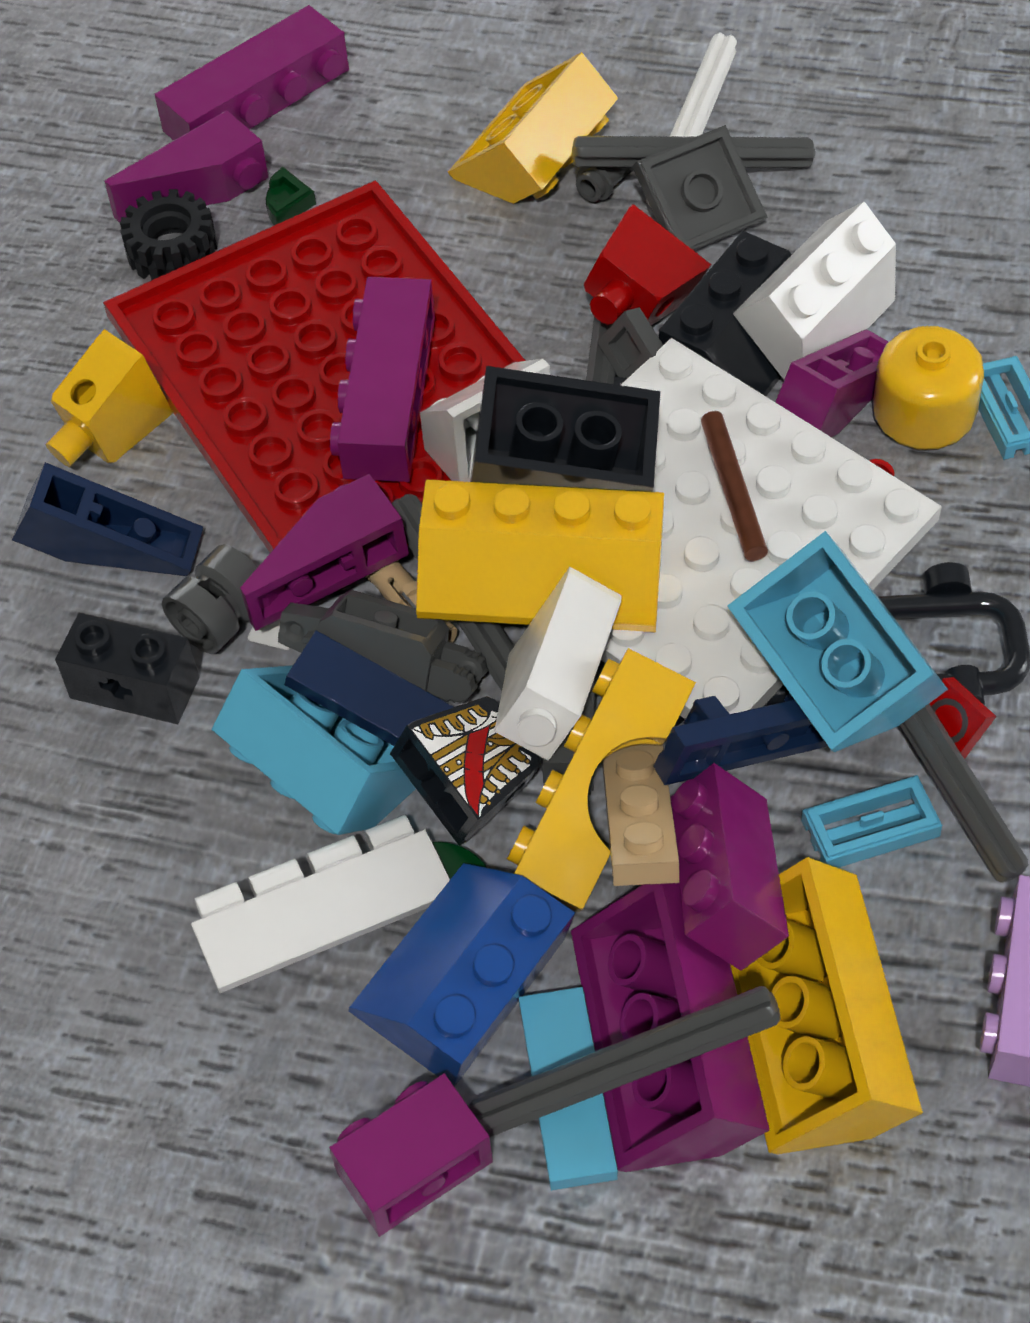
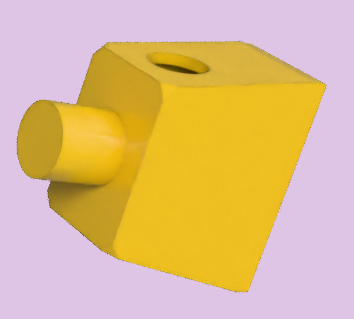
(106, 403)

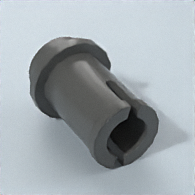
(598, 182)

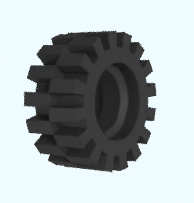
(163, 217)

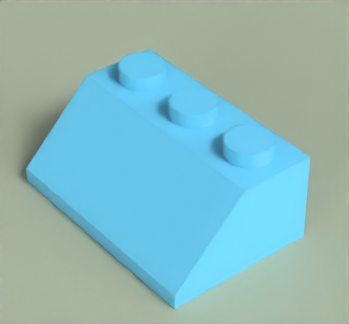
(836, 646)
(311, 752)

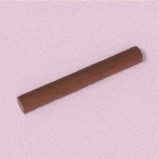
(734, 486)

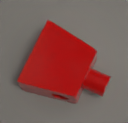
(642, 269)

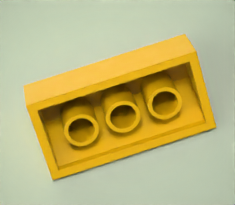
(505, 547)
(837, 1055)

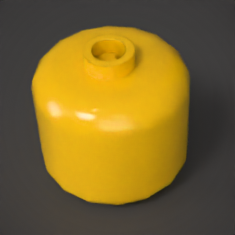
(928, 387)

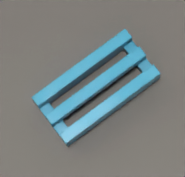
(991, 413)
(881, 841)

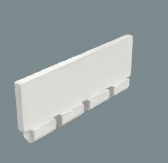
(311, 914)

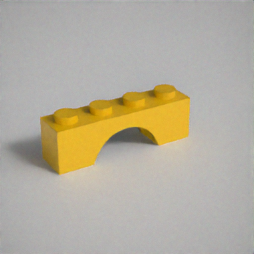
(636, 708)

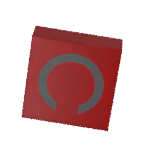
(962, 715)

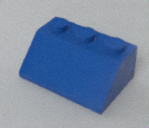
(463, 968)

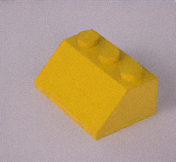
(537, 132)

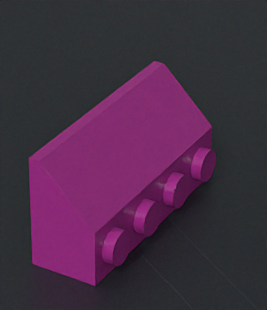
(642, 975)

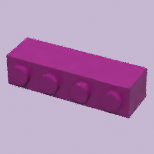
(257, 75)
(385, 379)

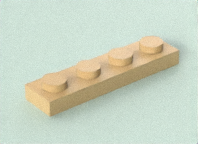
(639, 818)

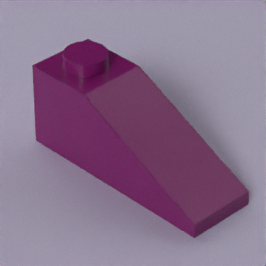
(209, 161)
(833, 382)
(327, 549)

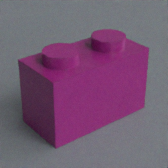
(410, 1153)

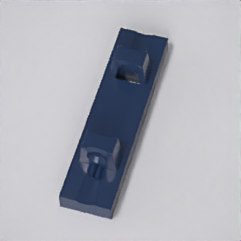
(734, 739)

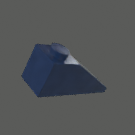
(103, 527)

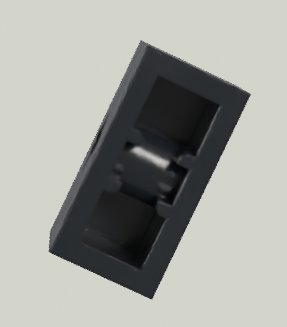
(128, 668)

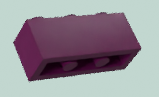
(727, 868)

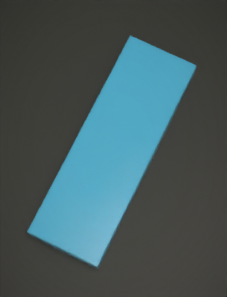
(578, 1136)

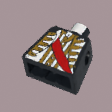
(464, 765)

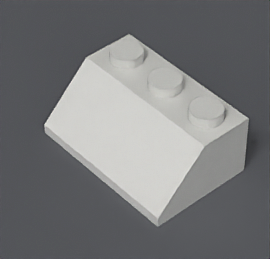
(824, 289)

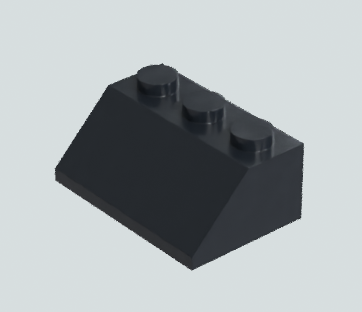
(706, 315)
(565, 432)

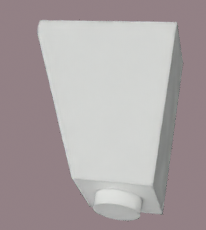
(556, 664)

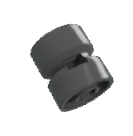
(212, 603)

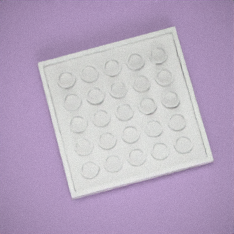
(798, 489)

